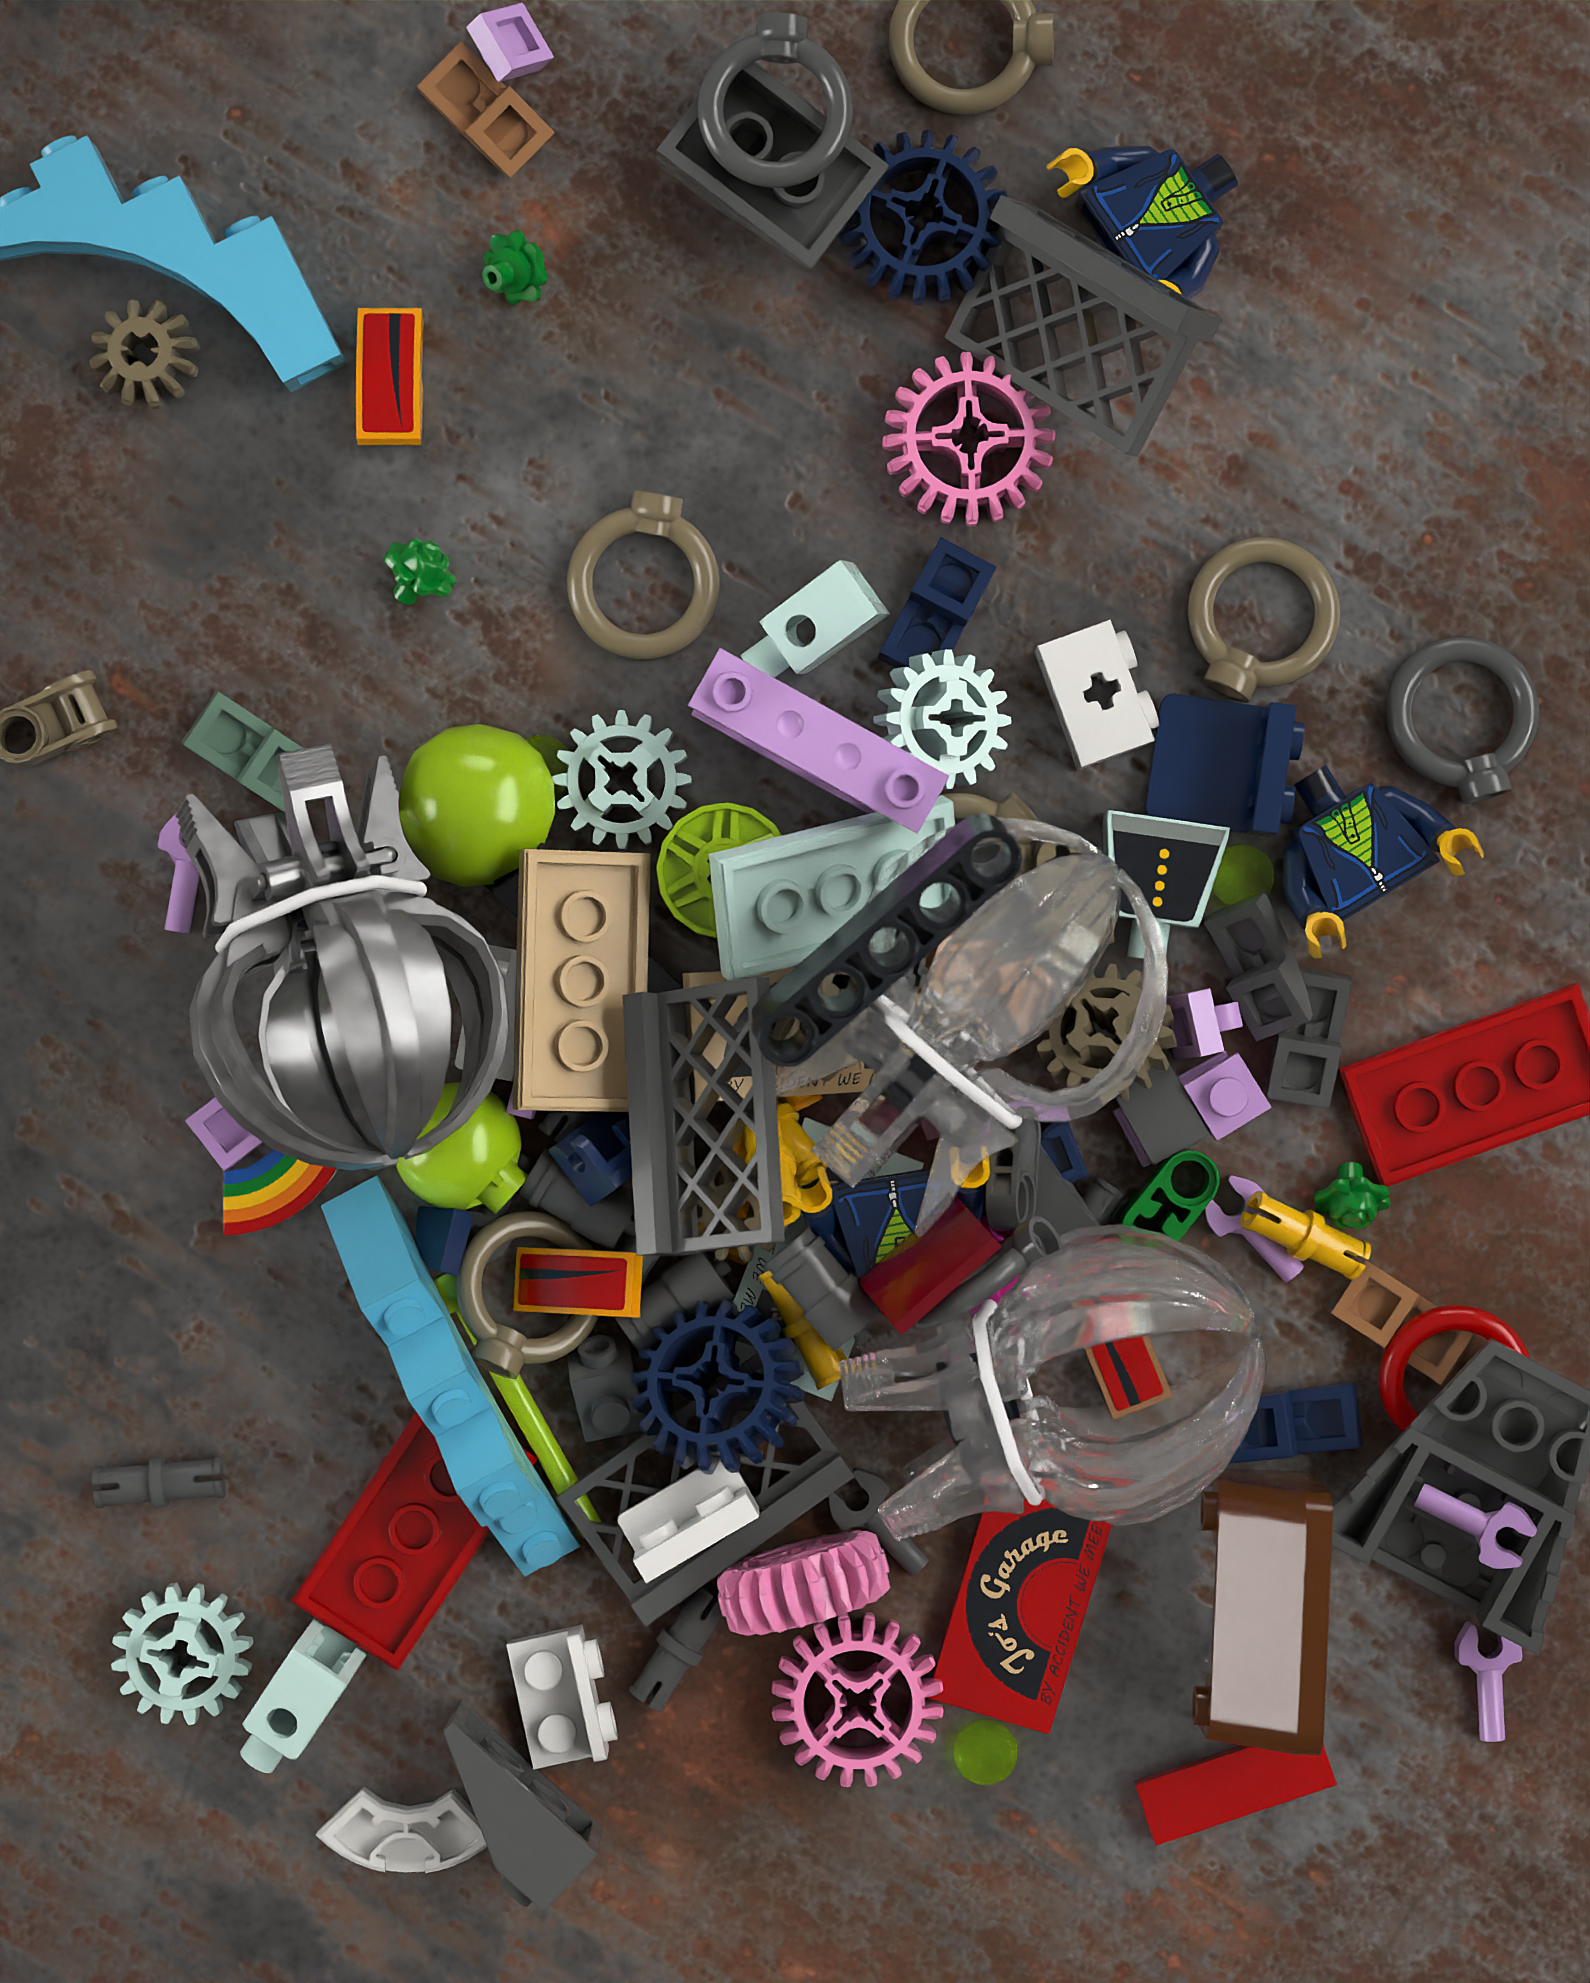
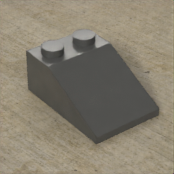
(774, 127)
(527, 1821)

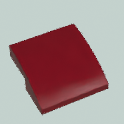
(928, 1267)

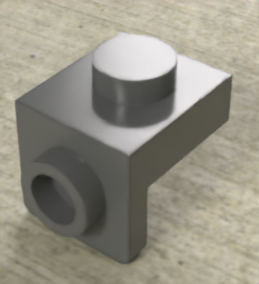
(604, 1386)

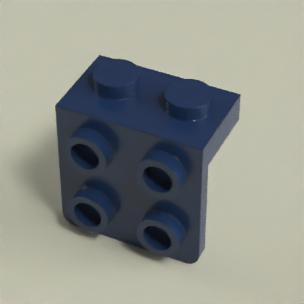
(1224, 763)

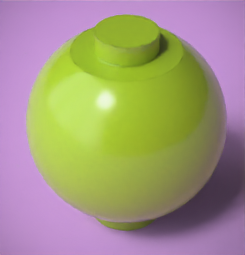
(473, 1163)

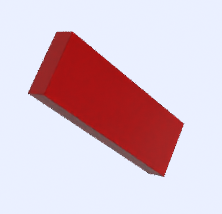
(1227, 1788)

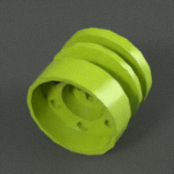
(685, 852)

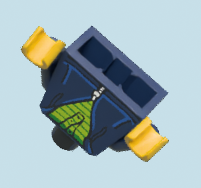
(1151, 208)
(1360, 851)
(875, 1214)

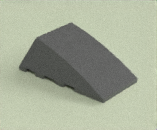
(1488, 1440)

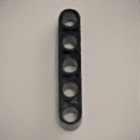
(873, 971)

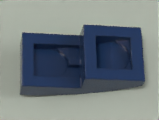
(938, 604)
(1302, 1423)

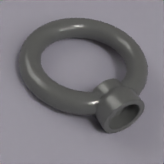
(779, 40)
(1482, 775)
(1027, 1243)

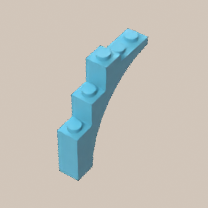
(163, 229)
(443, 1380)

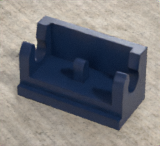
(597, 1155)

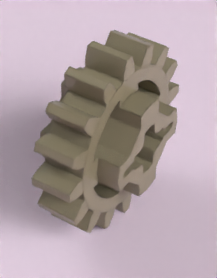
(1113, 1007)

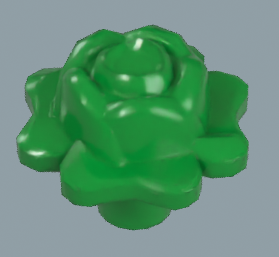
(514, 267)
(419, 570)
(1351, 1198)

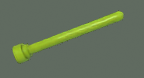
(525, 1413)

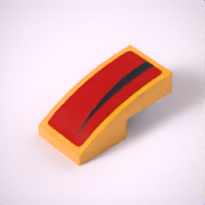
(389, 376)
(578, 1282)

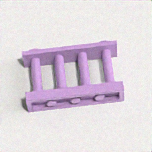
(815, 742)

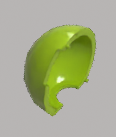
(475, 803)

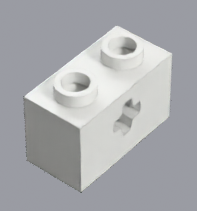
(1067, 672)

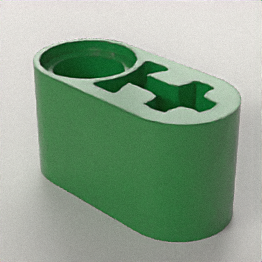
(1160, 1179)

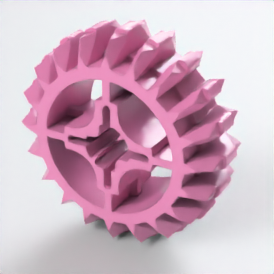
(939, 443)
(803, 1582)
(896, 1738)

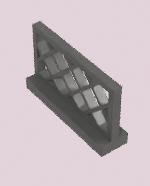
(1116, 285)
(666, 1121)
(778, 1504)

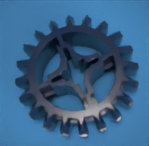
(951, 229)
(719, 1359)

